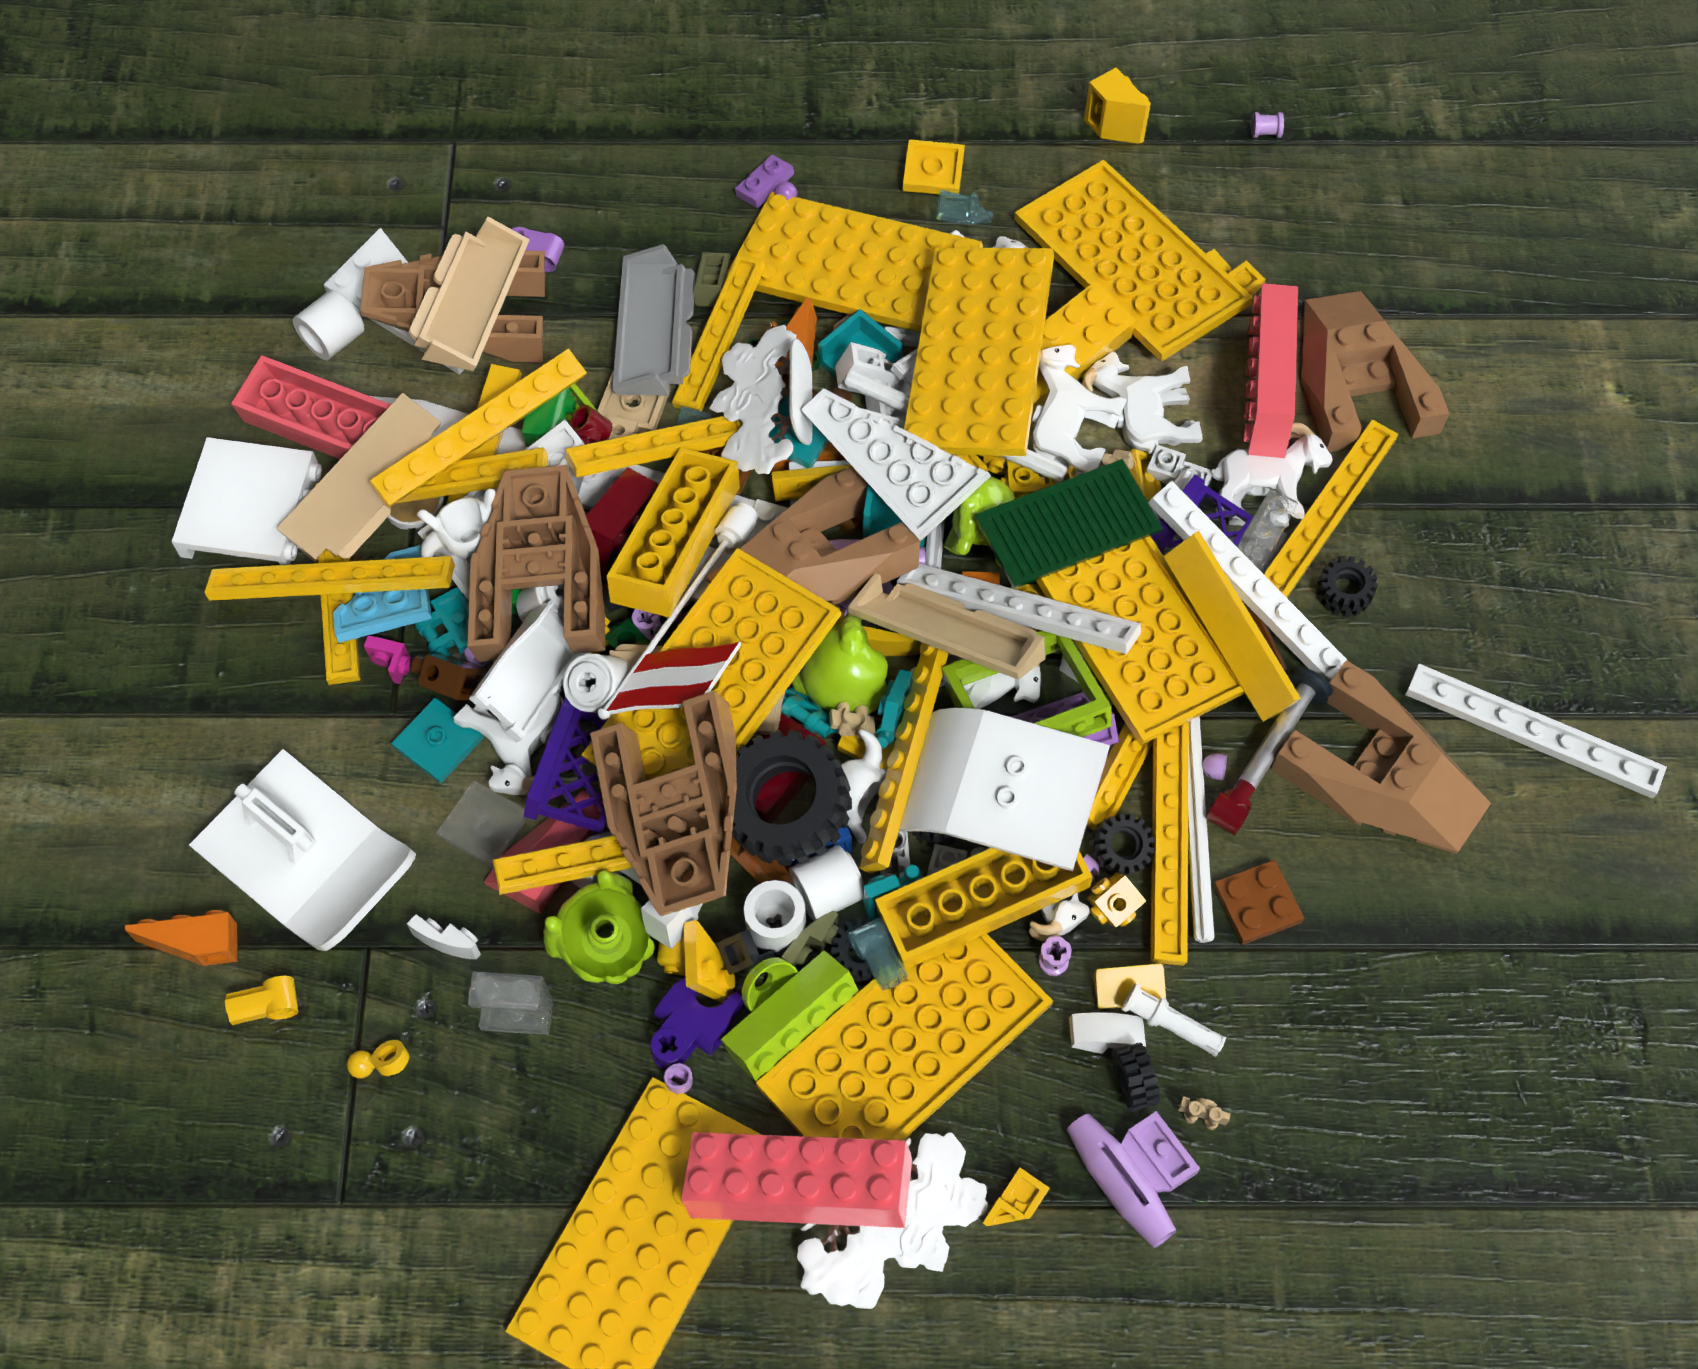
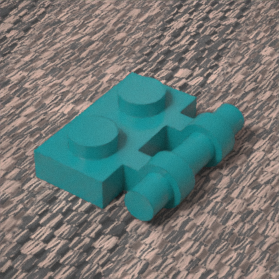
(453, 612)
(892, 707)
(807, 712)
(883, 885)

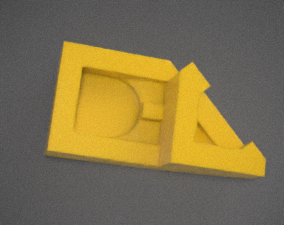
(1018, 1200)

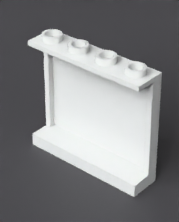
(242, 498)

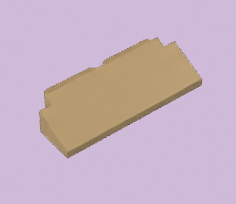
(473, 285)
(343, 505)
(950, 627)

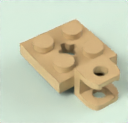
(628, 419)

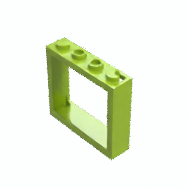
(1076, 721)

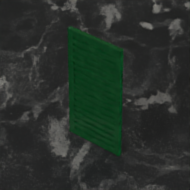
(1068, 523)

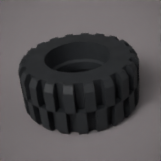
(818, 825)

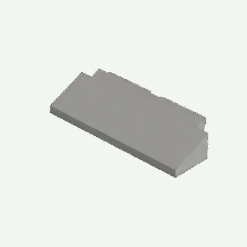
(652, 325)

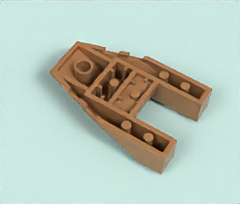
(396, 290)
(1357, 353)
(533, 541)
(804, 555)
(1400, 778)
(678, 823)

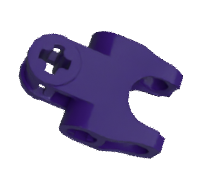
(690, 1025)

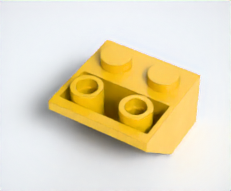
(1116, 108)

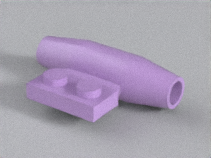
(1135, 1170)

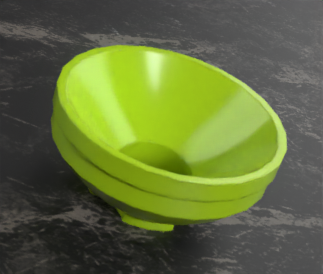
(778, 974)

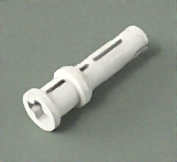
(1159, 1012)

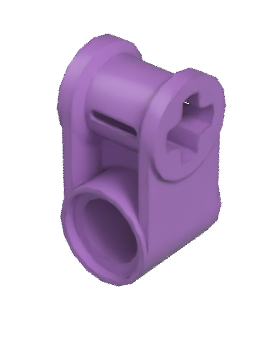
(545, 242)

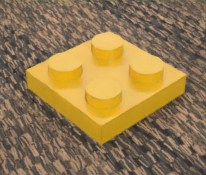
(933, 167)

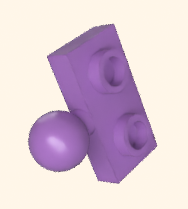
(767, 178)

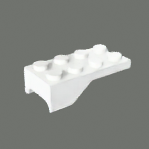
(526, 672)

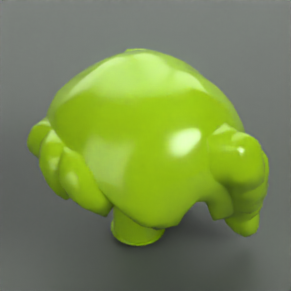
(965, 527)
(844, 669)
(600, 931)

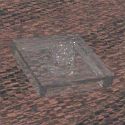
(482, 824)

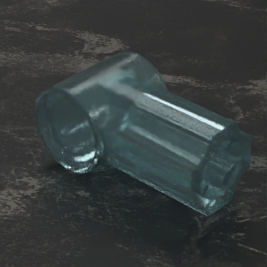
(874, 946)

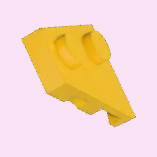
(704, 964)

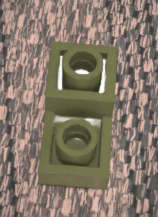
(816, 935)

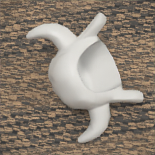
(457, 526)
(864, 780)

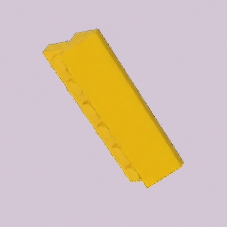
(1231, 627)

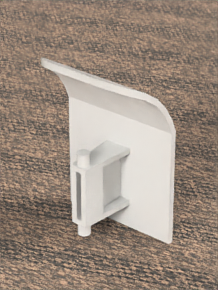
(1005, 784)
(303, 852)

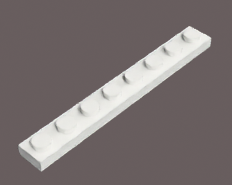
(1251, 584)
(1029, 609)
(1536, 731)

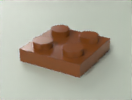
(1258, 902)

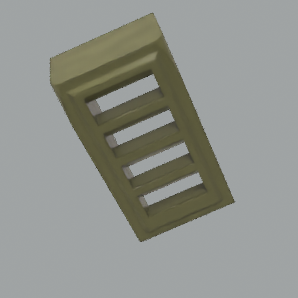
(710, 279)

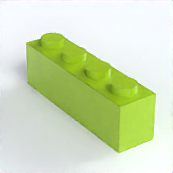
(790, 1015)

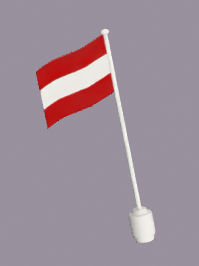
(683, 673)

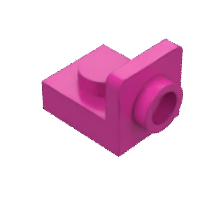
(391, 654)

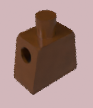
(448, 675)

